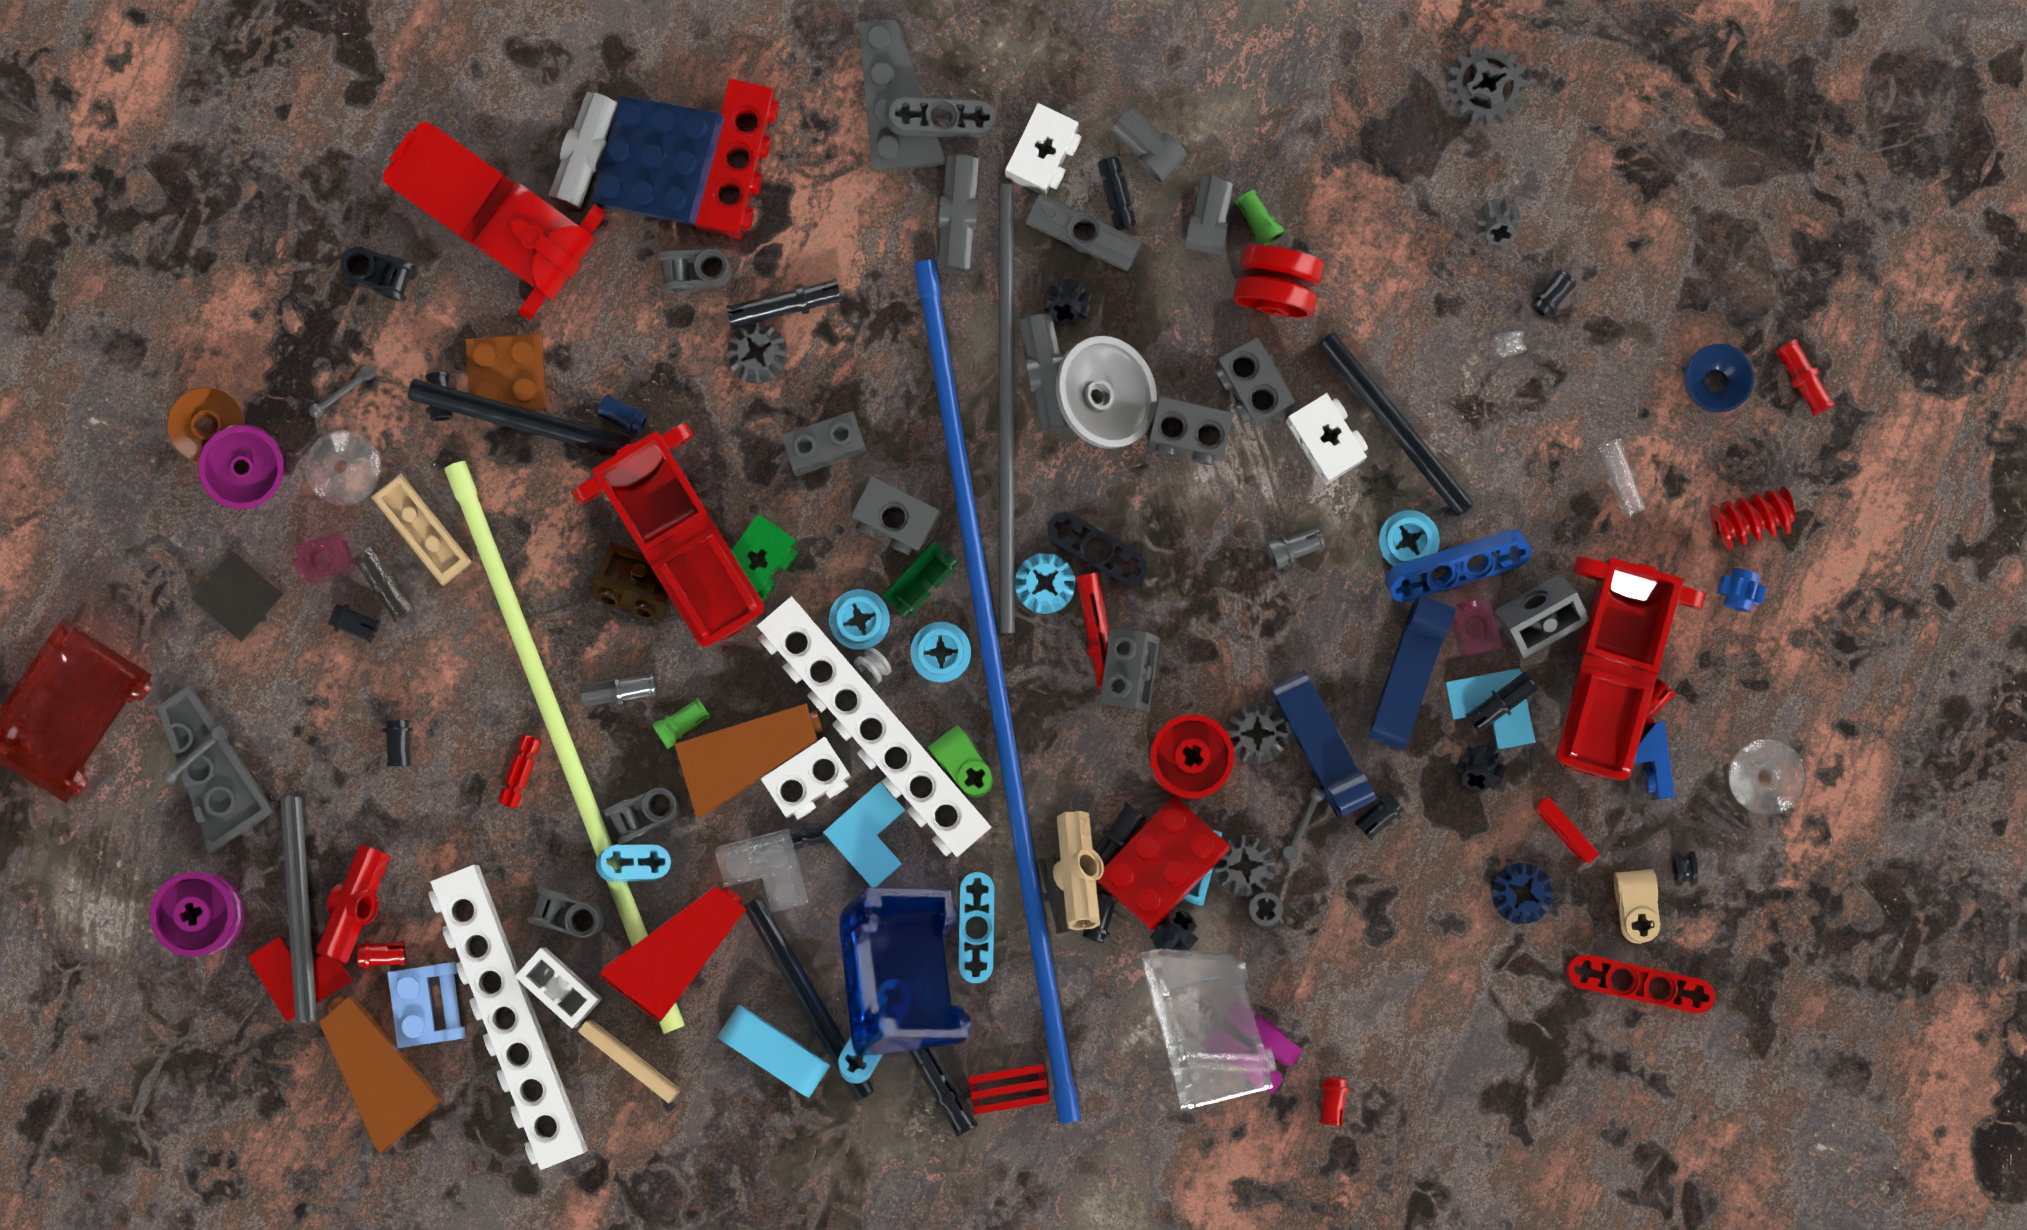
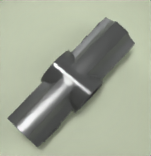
(958, 213)
(1060, 222)
(1042, 367)

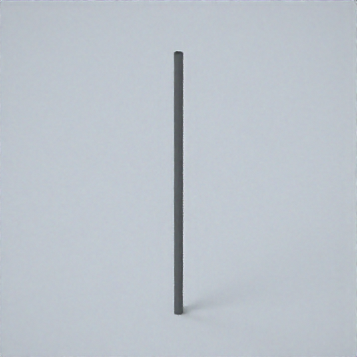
(1006, 410)

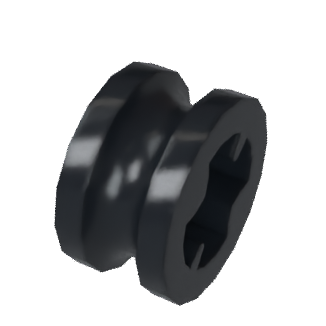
(1685, 868)

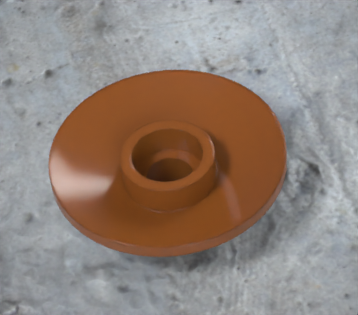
(188, 410)

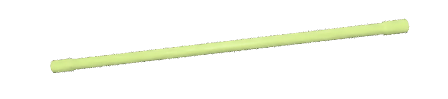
(466, 495)

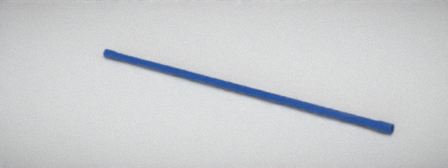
(1064, 1088)

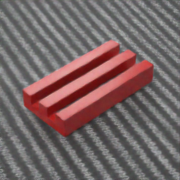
(1565, 830)
(977, 1094)

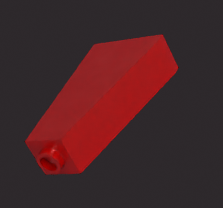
(670, 957)

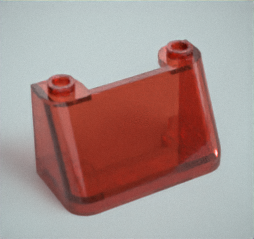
(66, 708)

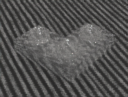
(768, 858)

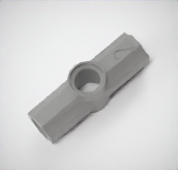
(583, 150)

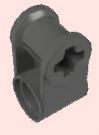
(690, 270)
(640, 814)
(559, 912)

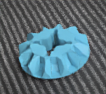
(1412, 523)
(1043, 601)
(843, 611)
(927, 640)

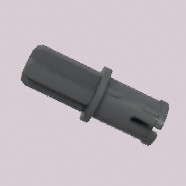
(618, 690)

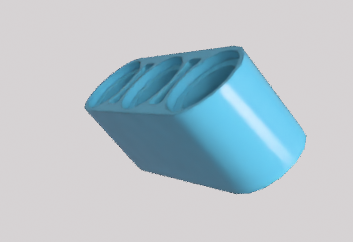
(773, 1050)

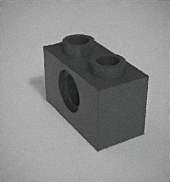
(882, 497)
(1542, 615)

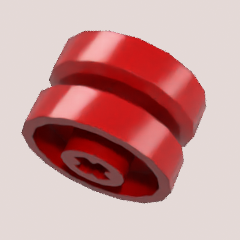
(1278, 281)
(1210, 744)

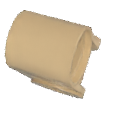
(1637, 896)

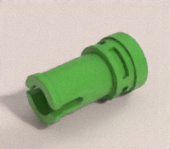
(1262, 224)
(681, 722)

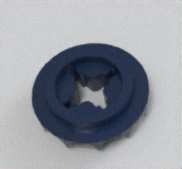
(1504, 897)

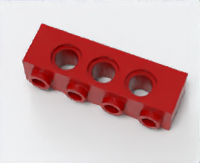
(740, 101)

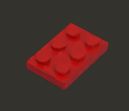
(1162, 863)

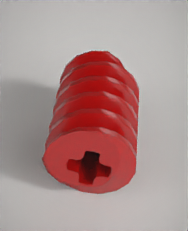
(1753, 517)

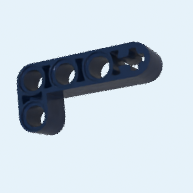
(1410, 671)
(1322, 745)

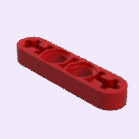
(1640, 983)

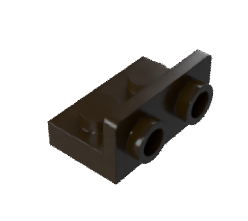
(630, 583)

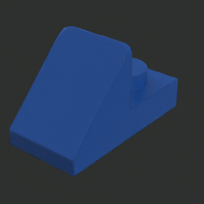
(1655, 752)

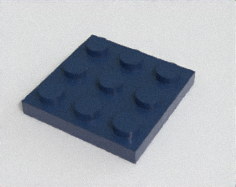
(657, 159)

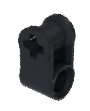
(384, 275)

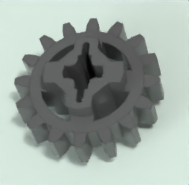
(1482, 70)

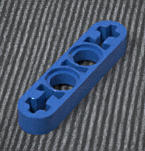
(1458, 570)

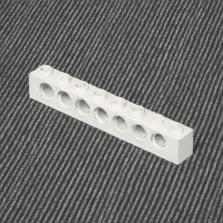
(791, 620)
(567, 1139)

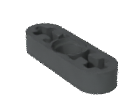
(913, 107)

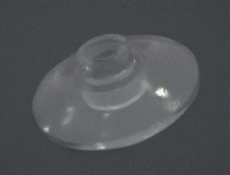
(359, 477)
(1786, 774)

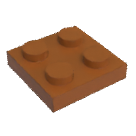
(508, 370)

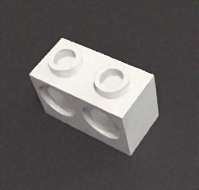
(801, 769)

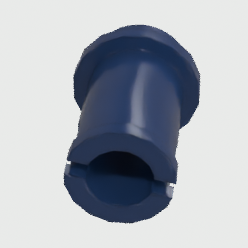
(622, 415)

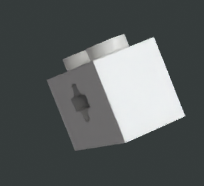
(1043, 128)
(1308, 430)
(558, 987)

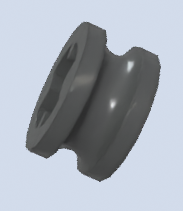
(1277, 910)

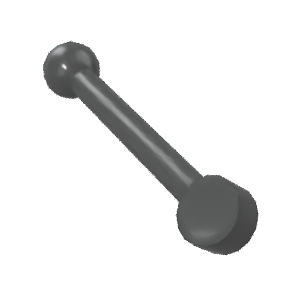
(367, 373)
(217, 734)
(1290, 852)

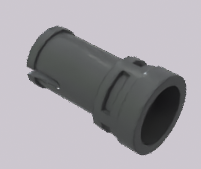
(1286, 550)

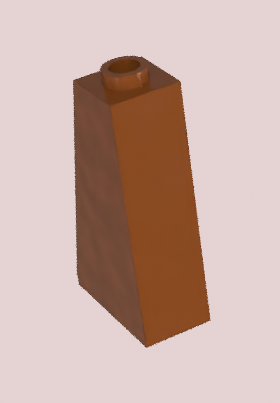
(737, 757)
(378, 1074)

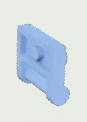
(414, 1005)

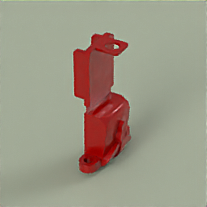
(491, 212)
(676, 535)
(1619, 663)

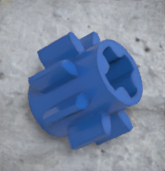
(1741, 590)

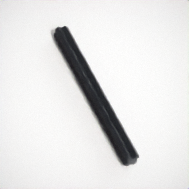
(516, 417)
(1395, 424)
(803, 990)

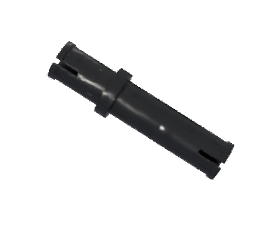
(784, 303)
(944, 1090)

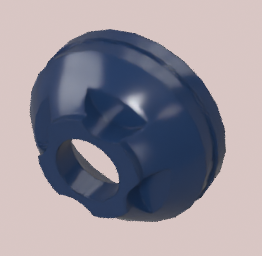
(1734, 368)

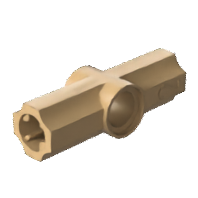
(1078, 870)

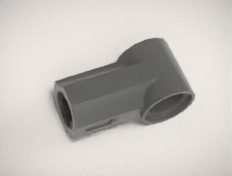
(1156, 151)
(1208, 225)

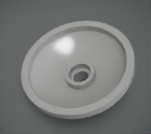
(1121, 387)

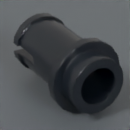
(1552, 295)
(435, 413)
(353, 622)
(397, 742)
(1379, 815)
(1106, 907)

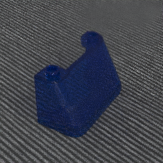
(899, 971)

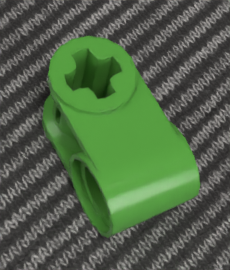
(959, 757)

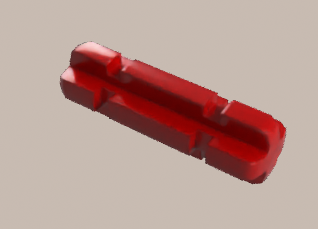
(519, 771)

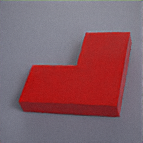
(275, 971)

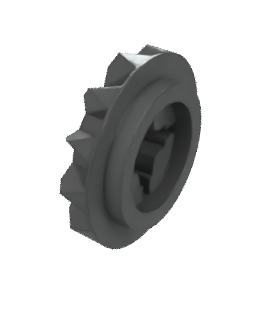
(774, 356)
(1269, 720)
(1259, 877)

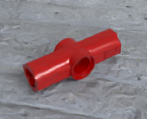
(353, 904)

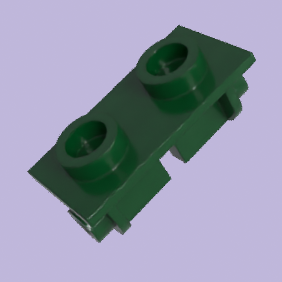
(912, 585)

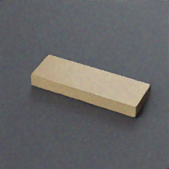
(421, 529)
(629, 1060)

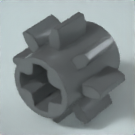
(1497, 221)

